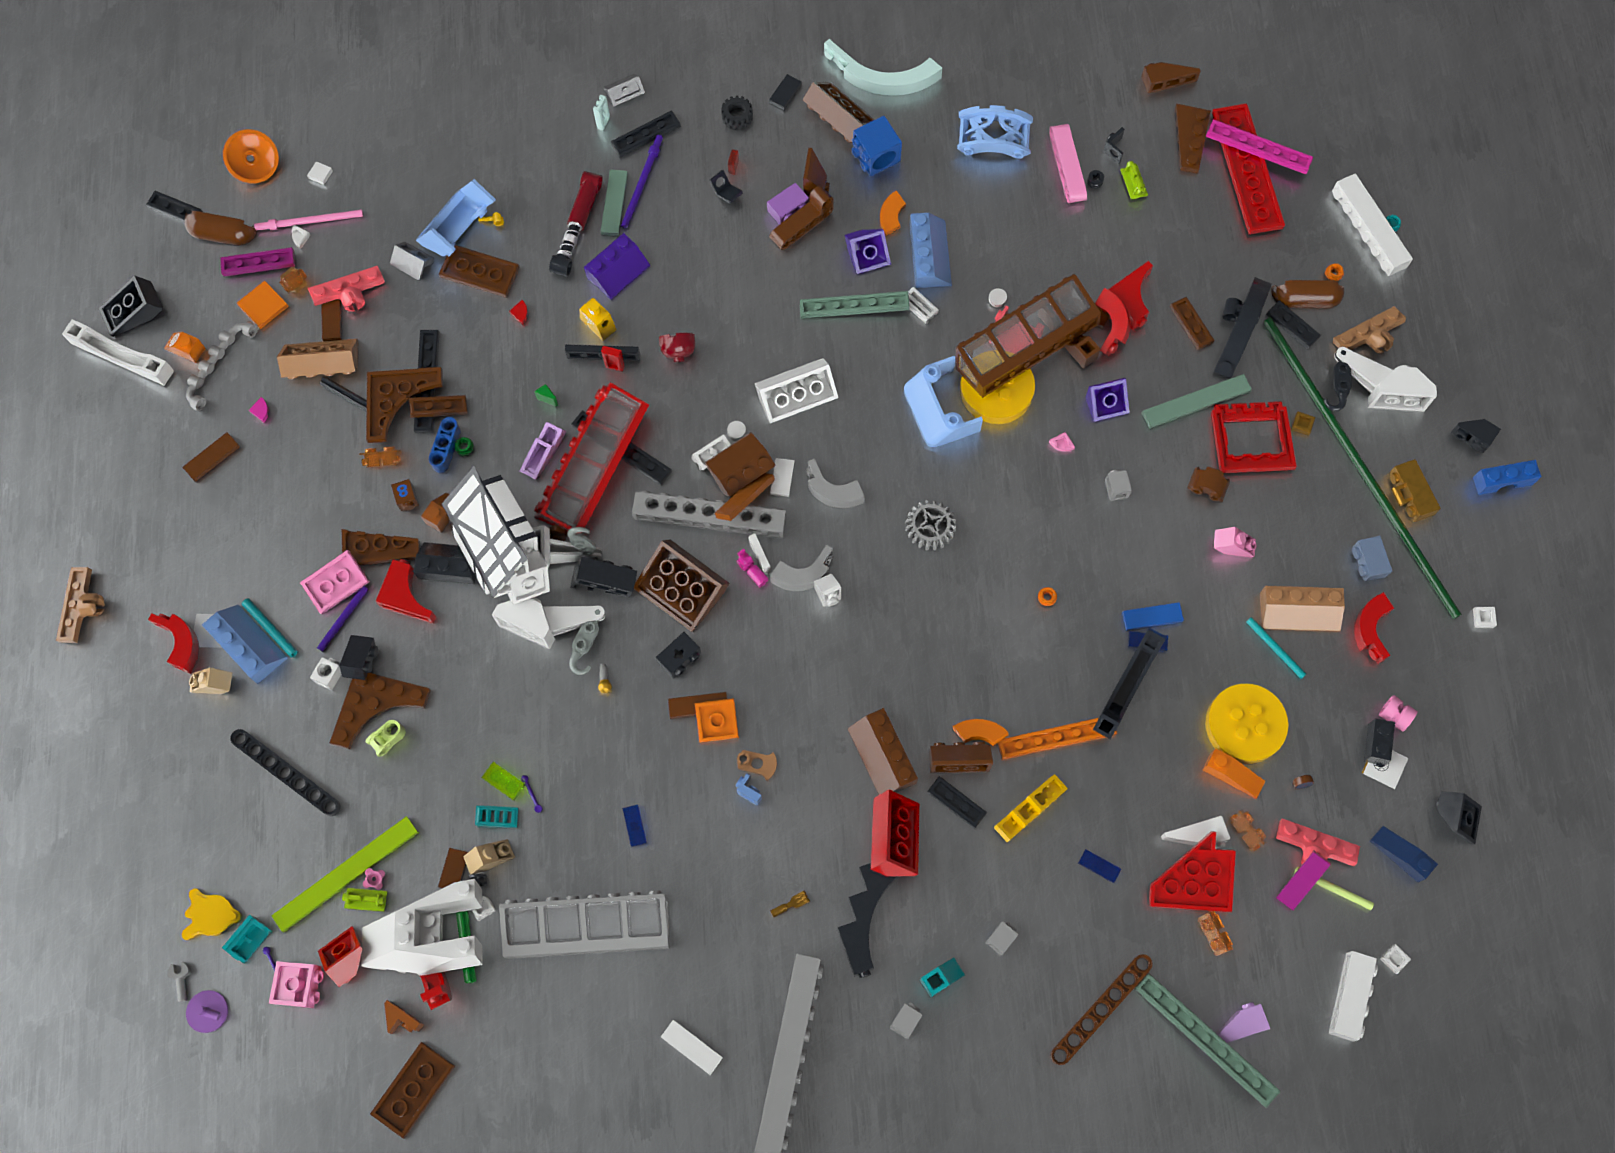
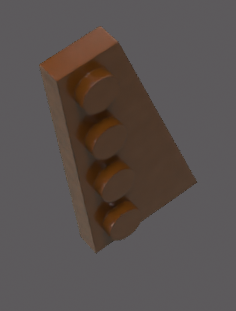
(1192, 131)
(378, 548)

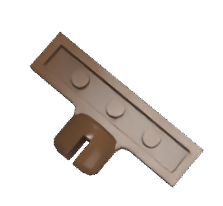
(1372, 332)
(77, 605)

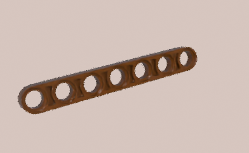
(1098, 1019)

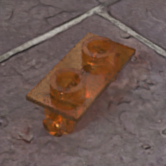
(373, 458)
(1254, 835)
(1218, 941)

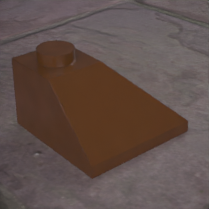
(814, 174)

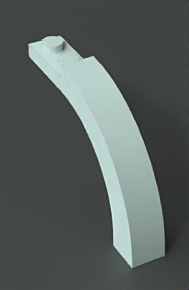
(883, 82)

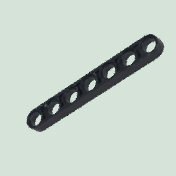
(291, 779)

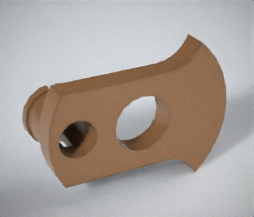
(768, 768)

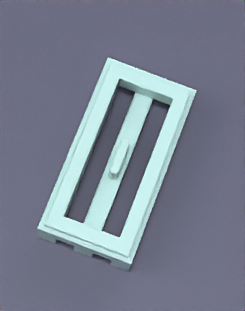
(601, 112)

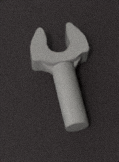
(180, 979)

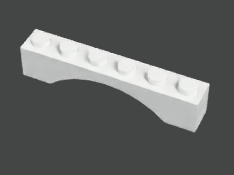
(137, 362)

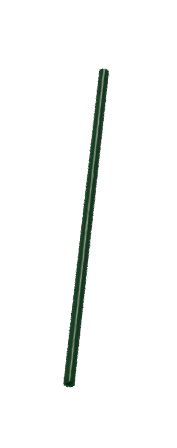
(1363, 469)

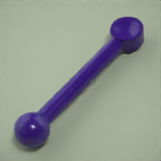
(538, 808)
(266, 950)

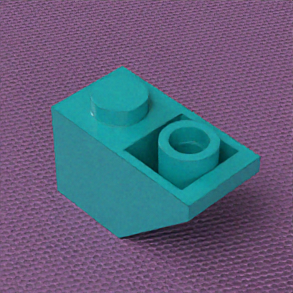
(942, 977)

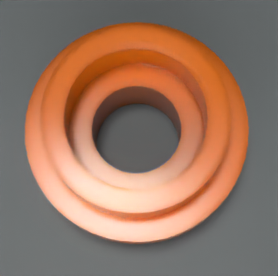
(1338, 269)
(1047, 591)

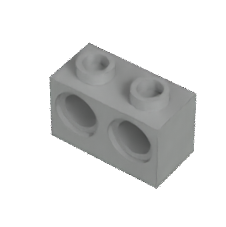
(906, 1020)

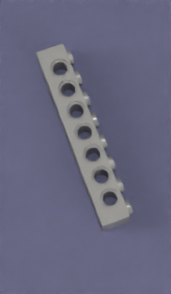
(698, 519)

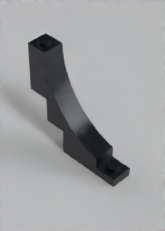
(856, 934)

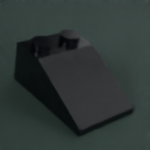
(130, 306)

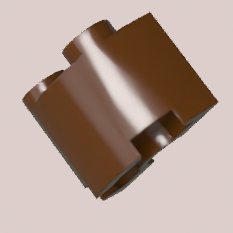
(1210, 482)

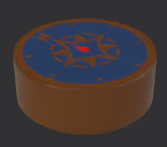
(1303, 782)

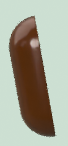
(219, 228)
(1309, 293)

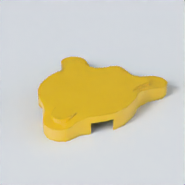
(209, 915)

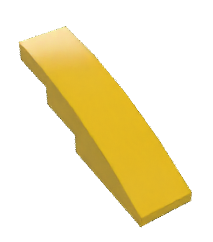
(1030, 808)

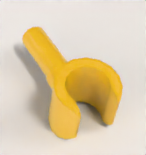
(496, 218)

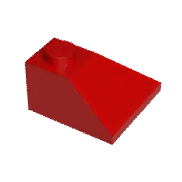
(342, 957)

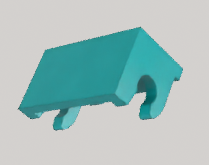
(246, 939)

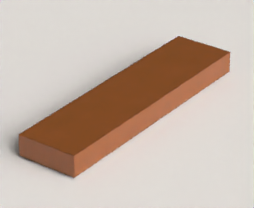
(744, 497)

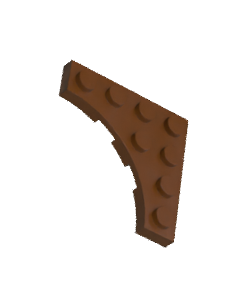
(388, 393)
(371, 698)

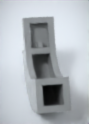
(833, 495)
(802, 579)

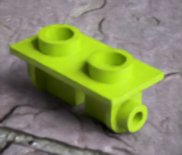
(1134, 181)
(365, 899)

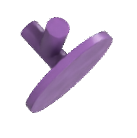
(207, 1011)

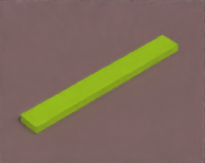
(344, 874)

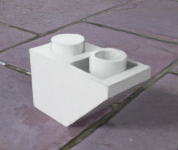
(828, 590)

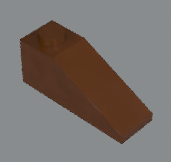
(1166, 76)

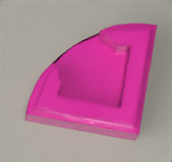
(260, 410)

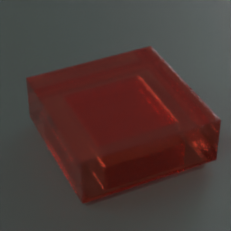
(733, 161)

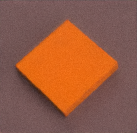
(262, 304)
(716, 720)

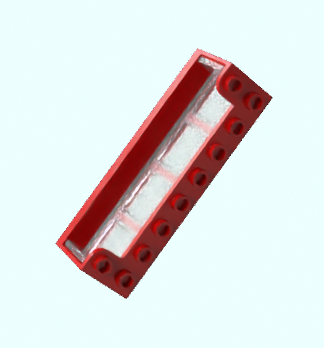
(591, 458)

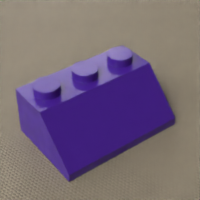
(616, 266)

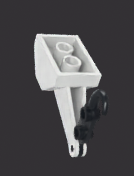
(1390, 389)

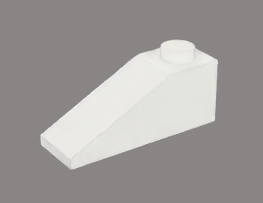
(1196, 832)

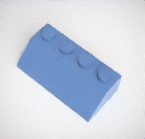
(929, 251)
(245, 642)

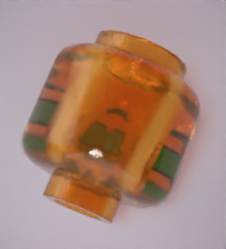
(293, 280)

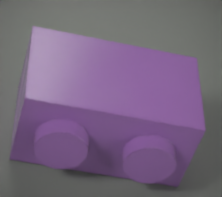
(787, 203)

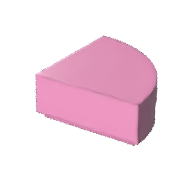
(1062, 442)

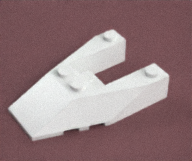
(413, 935)

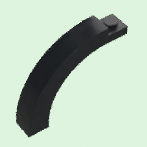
(1243, 327)
(1129, 683)

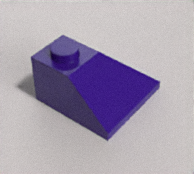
(867, 249)

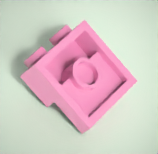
(296, 984)

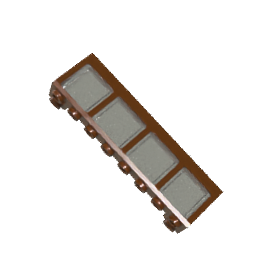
(1026, 336)

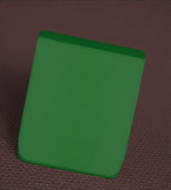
(546, 395)

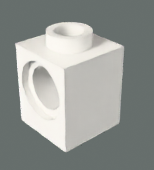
(326, 681)

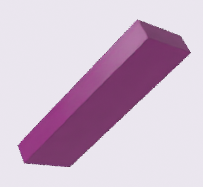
(1303, 880)

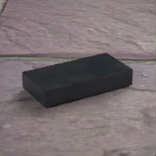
(785, 92)

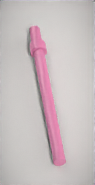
(274, 224)

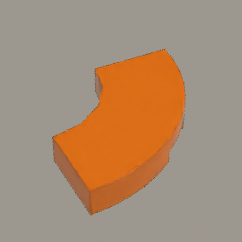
(890, 212)
(980, 730)

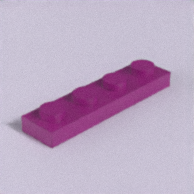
(257, 261)

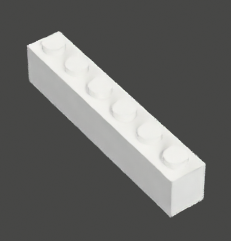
(1372, 224)

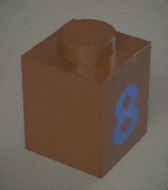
(405, 495)

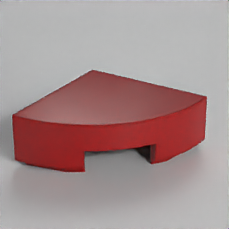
(519, 312)

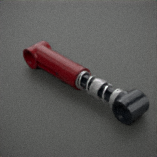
(589, 187)

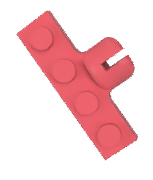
(347, 288)
(1322, 843)

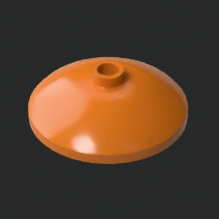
(255, 144)

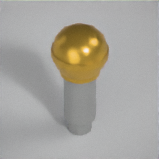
(604, 685)

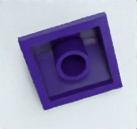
(1108, 399)

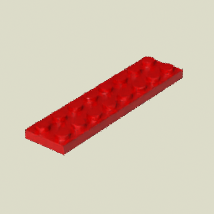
(1250, 176)

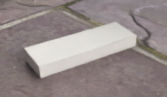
(691, 1047)

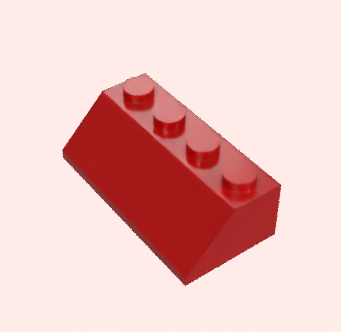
(895, 835)

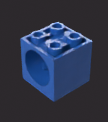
(876, 146)

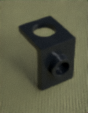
(1110, 143)
(726, 190)

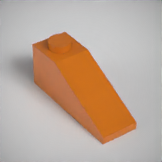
(1233, 773)

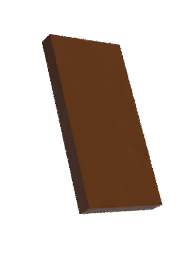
(479, 271)
(412, 1090)

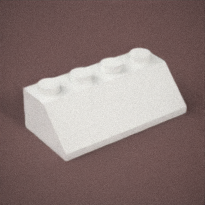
(796, 390)

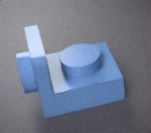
(749, 793)

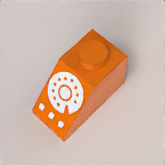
(185, 346)

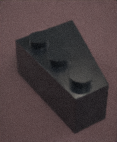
(604, 576)

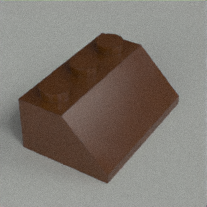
(739, 464)
(960, 758)

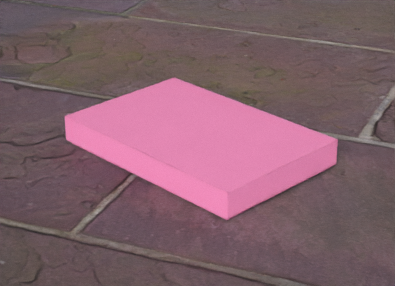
(334, 582)

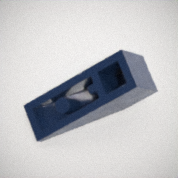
(1404, 854)

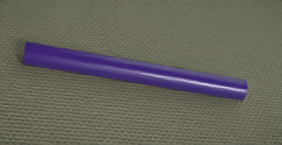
(342, 618)

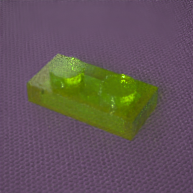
(503, 781)

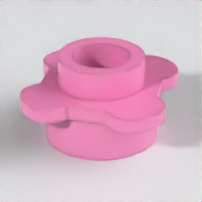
(377, 884)

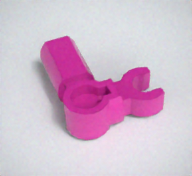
(753, 571)

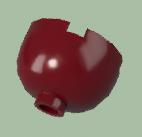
(677, 346)

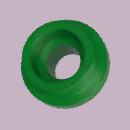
(464, 441)

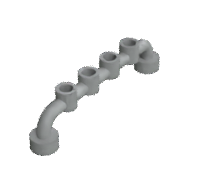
(227, 338)

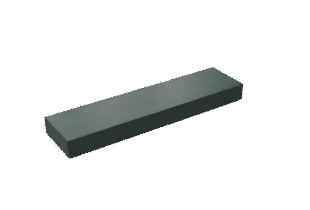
(614, 202)

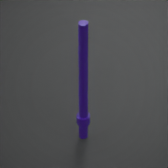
(653, 153)

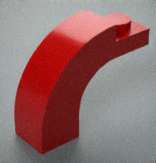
(1120, 321)
(1365, 627)
(186, 643)
(436, 989)

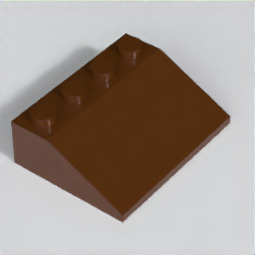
(680, 584)

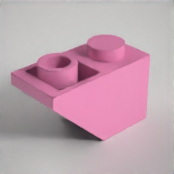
(1234, 542)

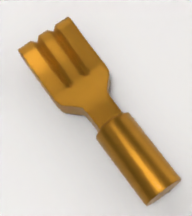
(796, 901)

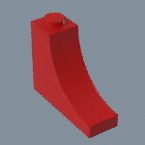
(1129, 292)
(398, 594)

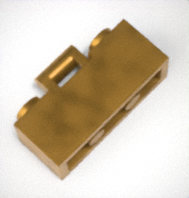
(1413, 490)

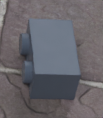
(1372, 558)

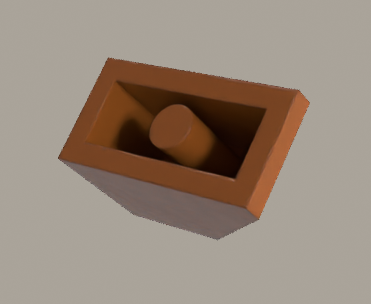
(435, 514)

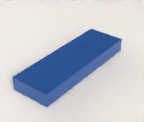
(1152, 616)

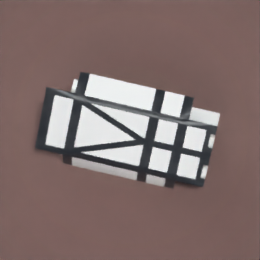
(496, 538)

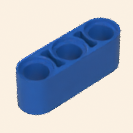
(444, 436)

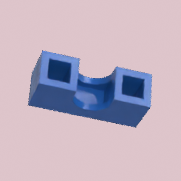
(1518, 474)

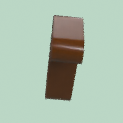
(804, 219)

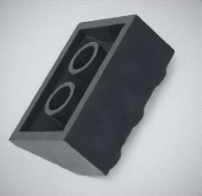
(443, 564)

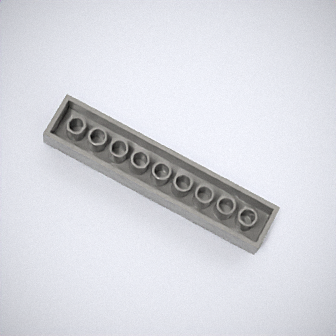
(789, 1054)

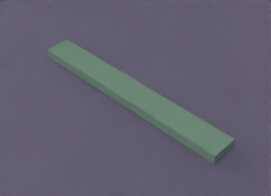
(1207, 1040)

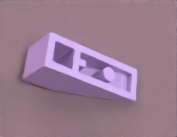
(1244, 1023)

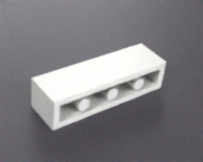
(1353, 996)

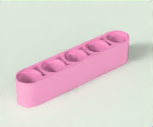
(1068, 163)

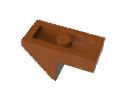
(396, 1015)

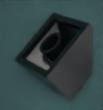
(1460, 814)

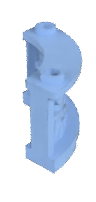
(983, 142)

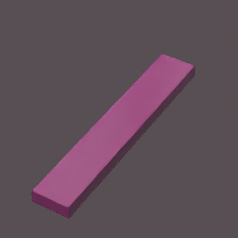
(1259, 146)

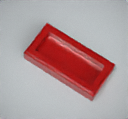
(613, 358)

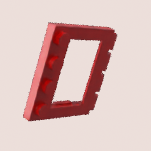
(1256, 412)

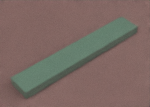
(854, 304)
(1196, 401)

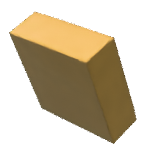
(1303, 423)

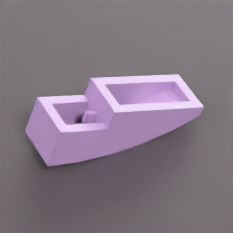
(542, 450)

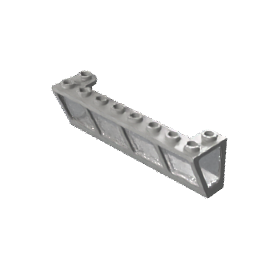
(584, 925)

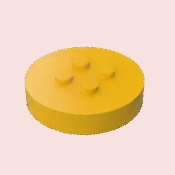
(1004, 403)
(1247, 723)

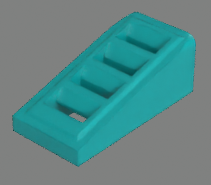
(496, 824)

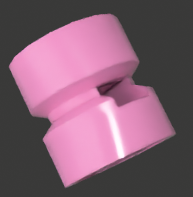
(1398, 713)

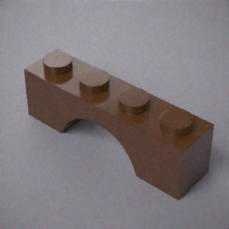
(1083, 350)

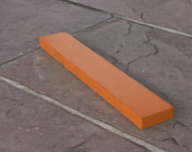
(1049, 739)

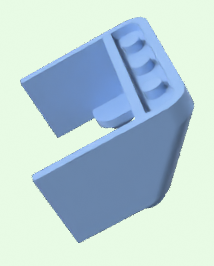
(455, 218)
(934, 425)

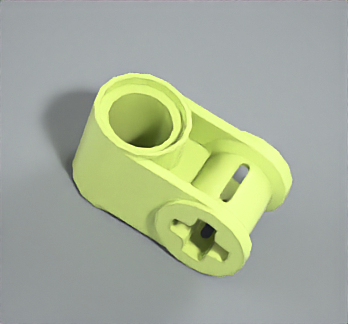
(384, 737)

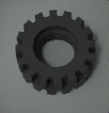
(737, 121)

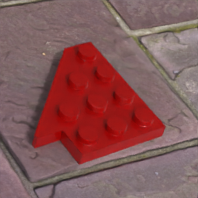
(1198, 879)

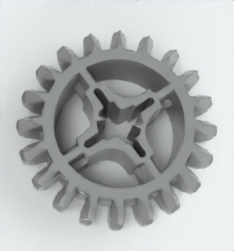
(918, 533)

